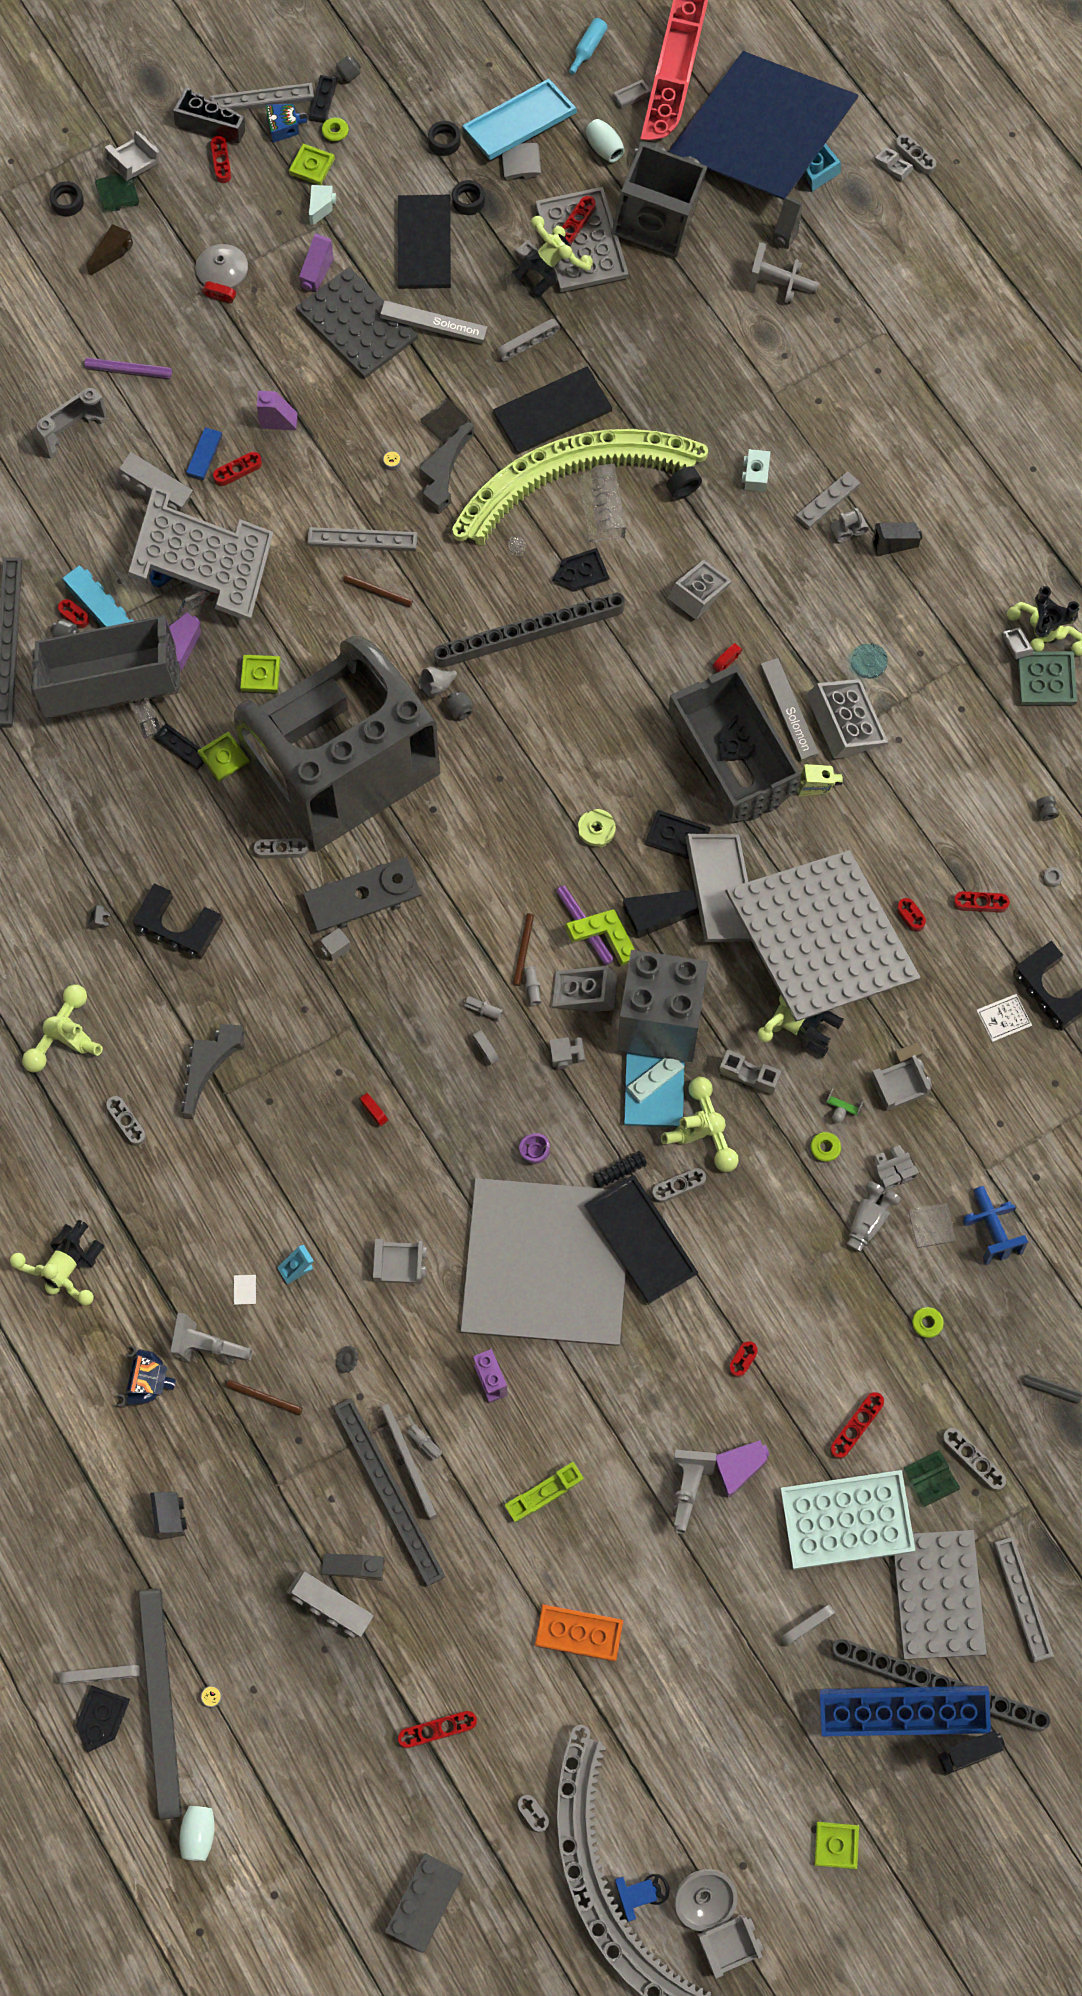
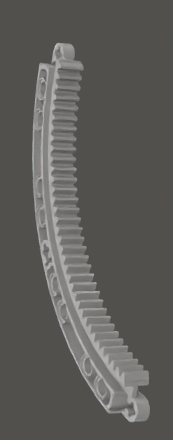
(574, 1825)

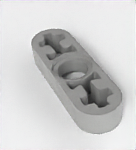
(913, 146)
(286, 854)
(129, 1134)
(682, 1177)
(807, 1625)

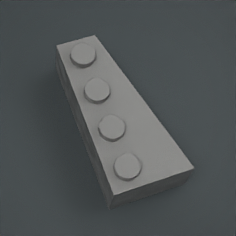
(142, 476)
(330, 1604)

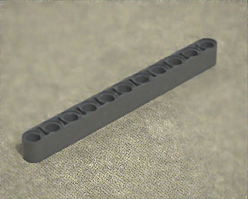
(523, 636)
(930, 1679)
(160, 1704)

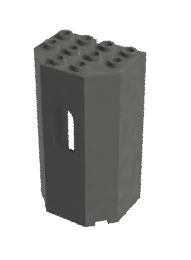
(105, 667)
(704, 712)

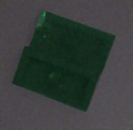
(116, 192)
(931, 1478)

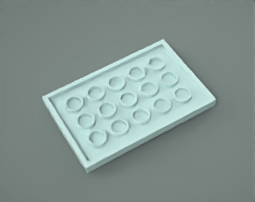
(848, 1520)

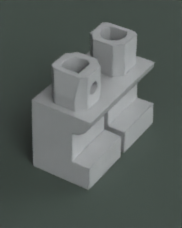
(896, 1170)

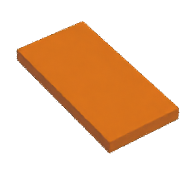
(579, 1633)

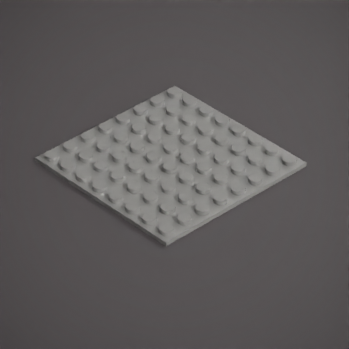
(822, 935)
(540, 1265)

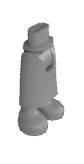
(871, 1216)

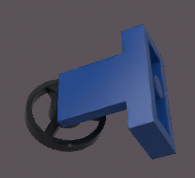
(640, 1894)

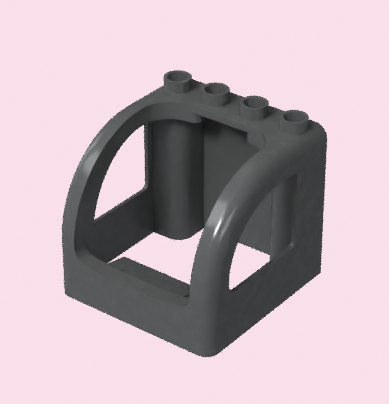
(356, 771)

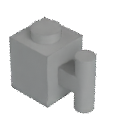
(562, 1052)

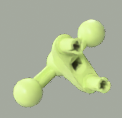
(64, 1030)
(702, 1124)

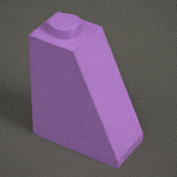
(316, 263)
(275, 412)
(185, 634)
(740, 1465)

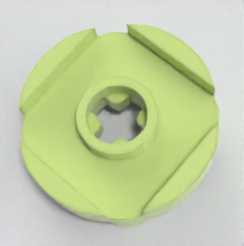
(600, 837)

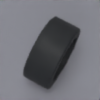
(444, 149)
(465, 186)
(66, 187)
(684, 482)

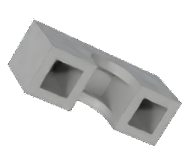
(737, 1068)

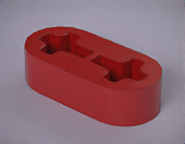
(219, 292)
(75, 611)
(727, 658)
(914, 912)
(373, 1109)
(739, 1357)

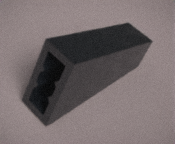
(659, 910)

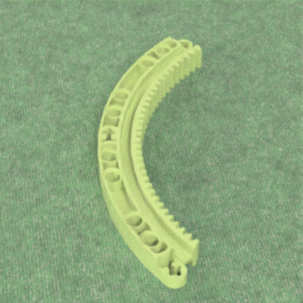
(557, 458)

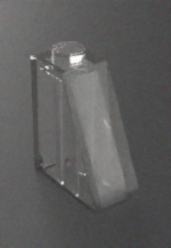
(145, 717)

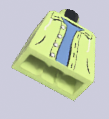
(817, 780)

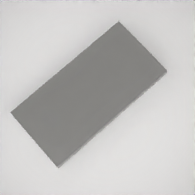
(716, 866)

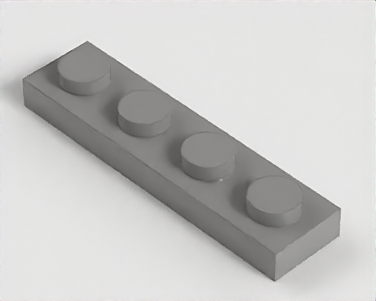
(828, 500)

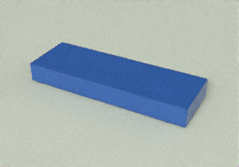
(204, 453)

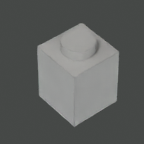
(335, 944)

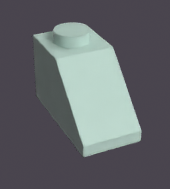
(321, 202)

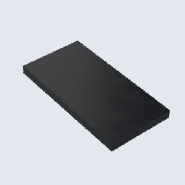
(424, 241)
(552, 410)
(641, 1239)

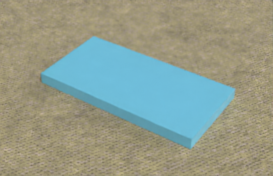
(519, 119)
(662, 1107)

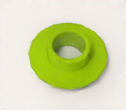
(335, 123)
(825, 1137)
(934, 1315)

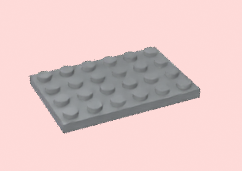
(593, 240)
(940, 1597)

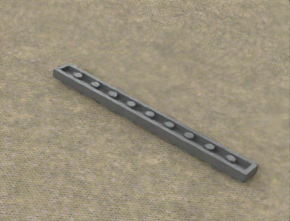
(9, 635)
(389, 1492)

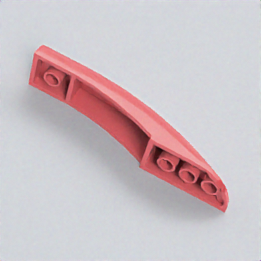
(674, 68)

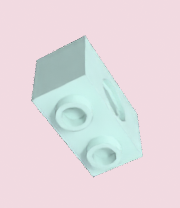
(756, 480)

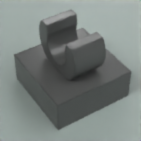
(96, 917)

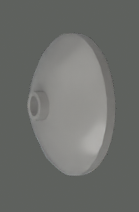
(228, 272)
(709, 1909)

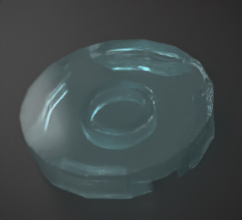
(869, 660)

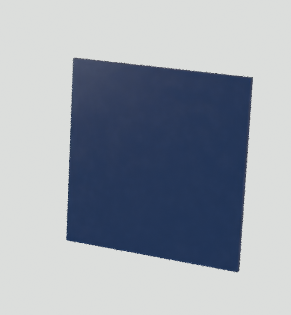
(764, 124)

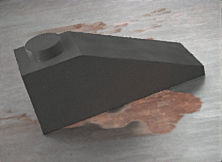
(788, 223)
(354, 1566)

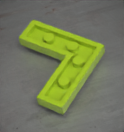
(603, 923)

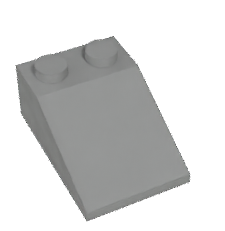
(698, 589)
(585, 989)

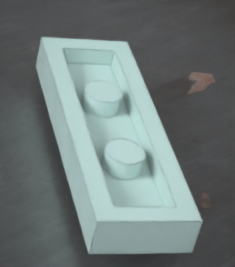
(654, 1078)

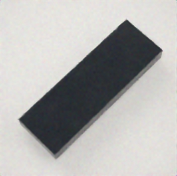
(323, 99)
(179, 745)

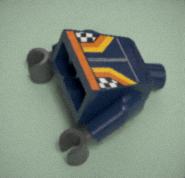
(145, 1378)

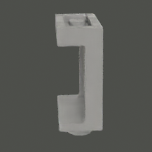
(132, 156)
(901, 1083)
(399, 1262)
(730, 1945)

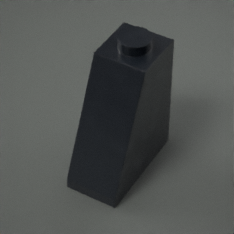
(895, 537)

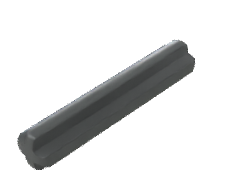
(1053, 1388)

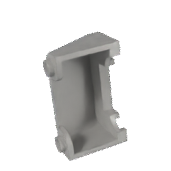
(85, 404)

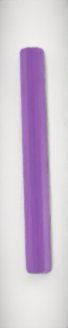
(131, 368)
(577, 914)

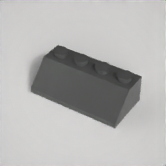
(424, 1902)

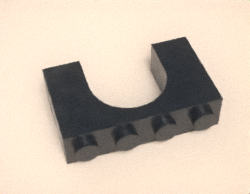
(192, 941)
(1029, 973)
(971, 1752)

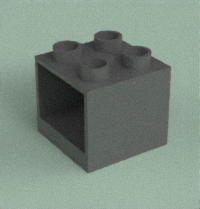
(659, 199)
(661, 1005)

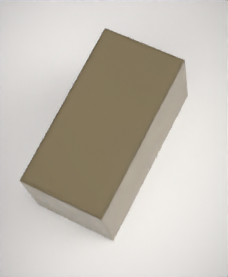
(907, 1052)

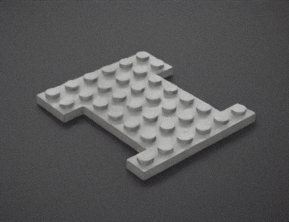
(202, 554)

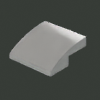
(522, 161)

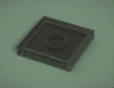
(444, 420)

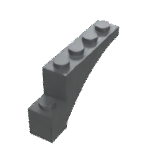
(438, 468)
(206, 1059)

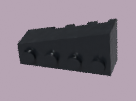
(208, 117)

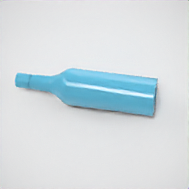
(588, 43)

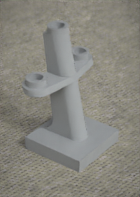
(772, 273)
(188, 1339)
(692, 1466)

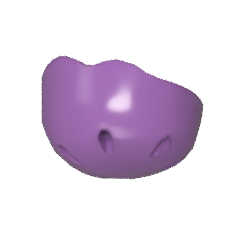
(536, 1151)

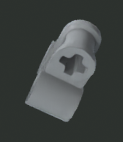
(848, 525)

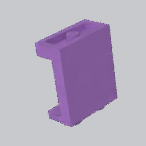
(490, 1376)

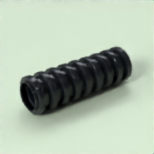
(619, 1169)

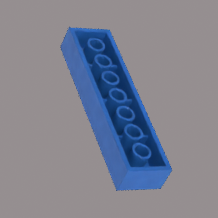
(905, 1711)

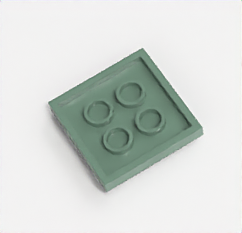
(1047, 678)

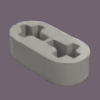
(485, 1047)
(529, 1816)

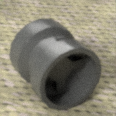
(1048, 808)

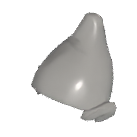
(435, 681)

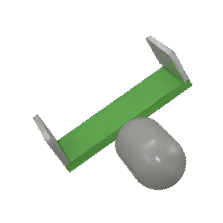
(842, 1107)

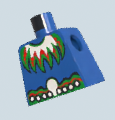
(284, 121)

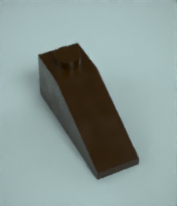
(111, 248)

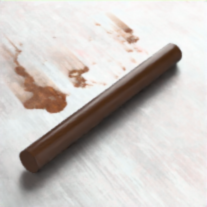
(377, 590)
(523, 949)
(264, 1397)

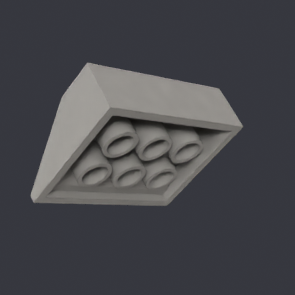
(846, 717)

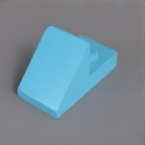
(296, 1264)

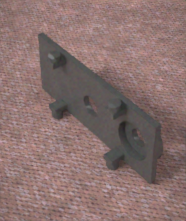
(338, 904)

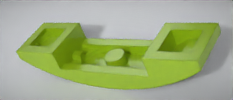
(544, 1492)

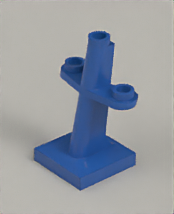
(1002, 1245)

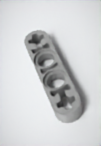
(528, 339)
(972, 1461)
(100, 1674)

